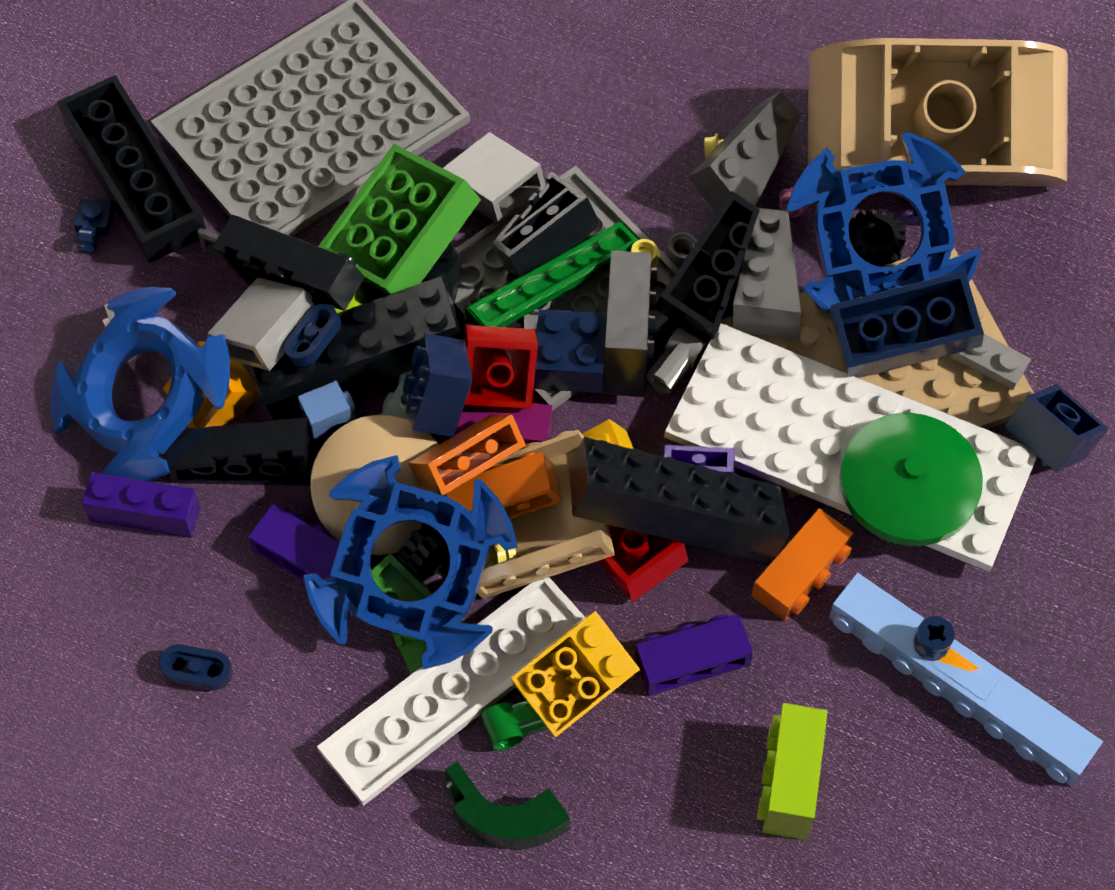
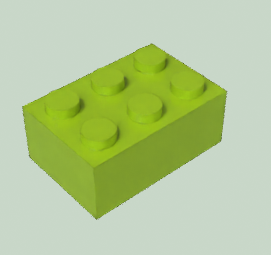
(792, 771)

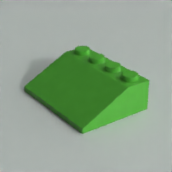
(401, 220)

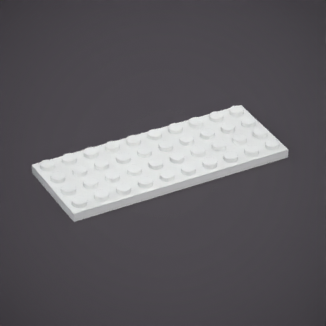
(798, 417)

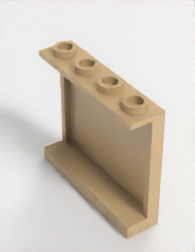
(551, 537)

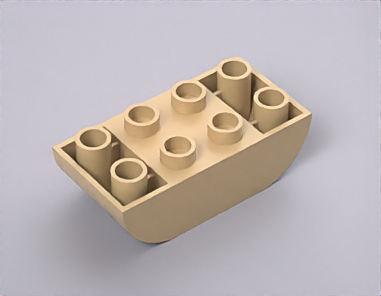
(981, 100)

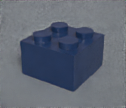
(570, 351)
(437, 384)
(1056, 428)

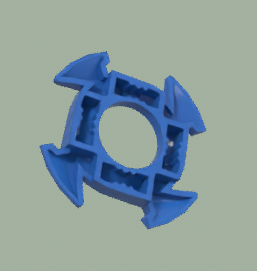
(839, 193)
(129, 333)
(429, 619)

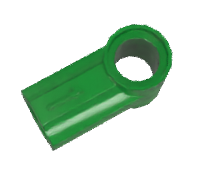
(510, 724)

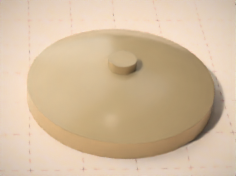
(352, 448)

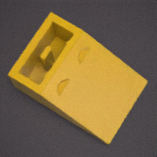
(574, 673)

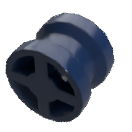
(930, 646)

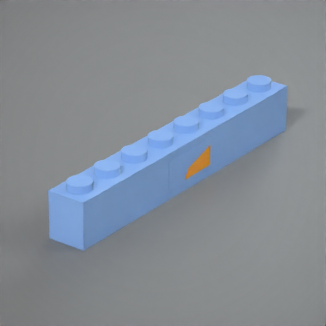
(968, 682)

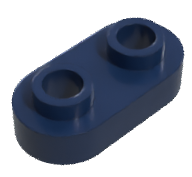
(310, 336)
(197, 668)

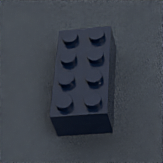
(907, 325)

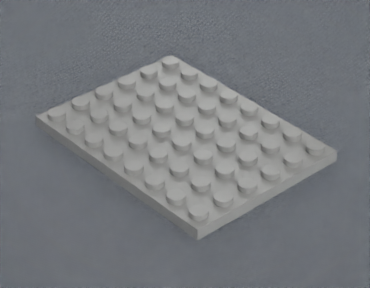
(309, 120)

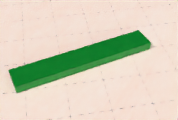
(550, 279)

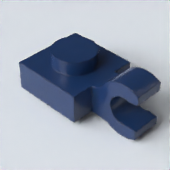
(91, 220)

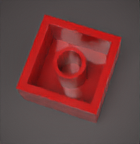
(501, 366)
(641, 560)

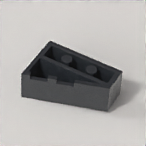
(547, 228)

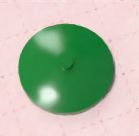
(911, 479)

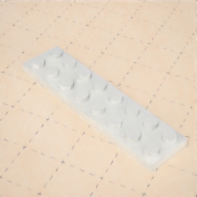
(444, 699)

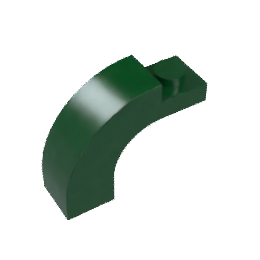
(504, 826)

